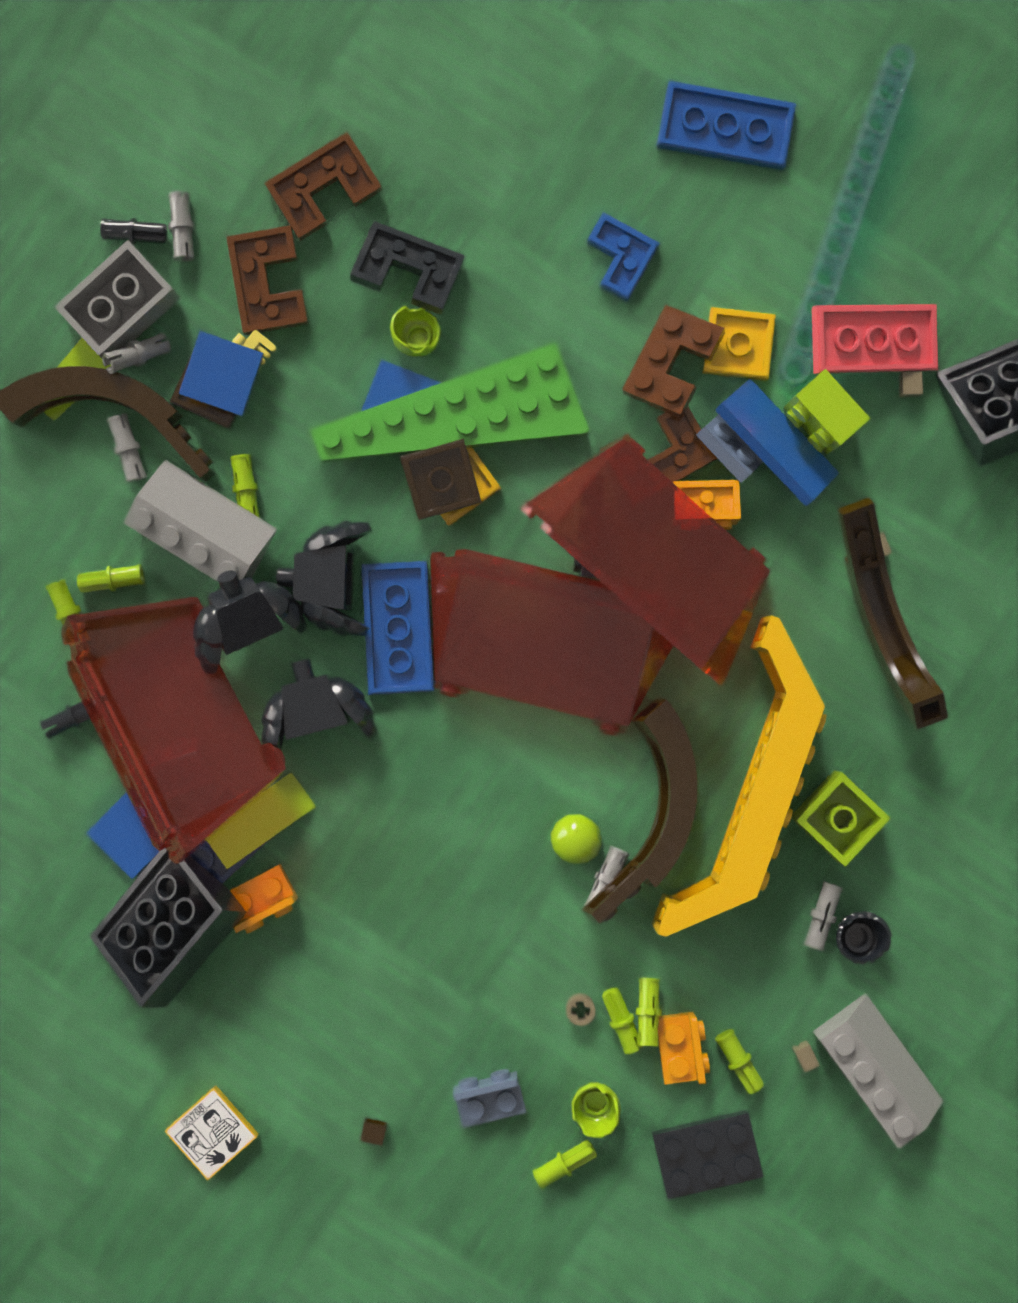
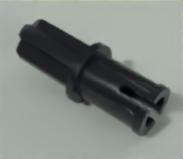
(133, 231)
(65, 720)

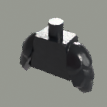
(325, 577)
(241, 616)
(314, 706)

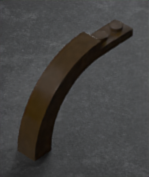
(58, 386)
(882, 620)
(674, 812)

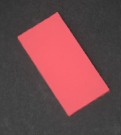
(874, 338)

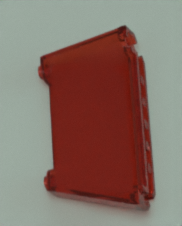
(656, 552)
(540, 639)
(166, 723)

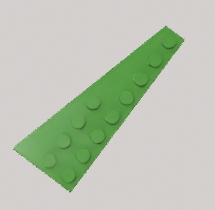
(493, 405)

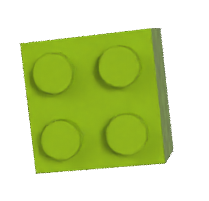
(825, 413)
(840, 817)

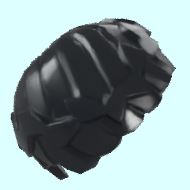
(863, 937)

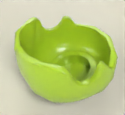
(415, 331)
(576, 839)
(596, 1109)

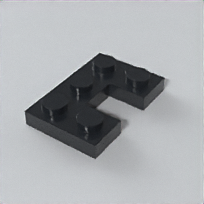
(392, 247)

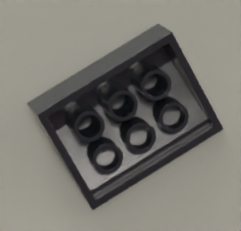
(985, 401)
(166, 928)

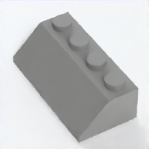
(199, 524)
(880, 1070)

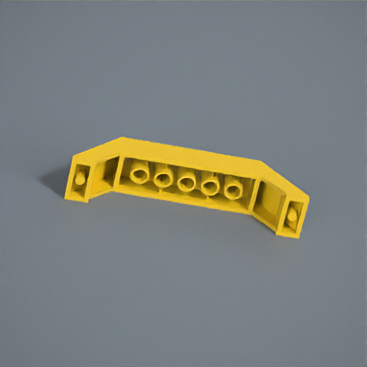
(765, 793)

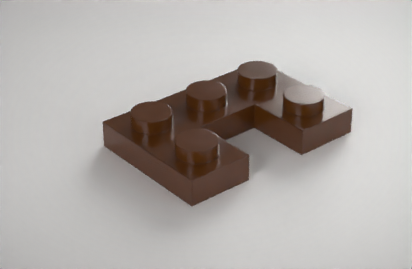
(332, 162)
(256, 305)
(650, 376)
(686, 450)

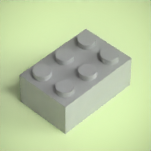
(117, 300)

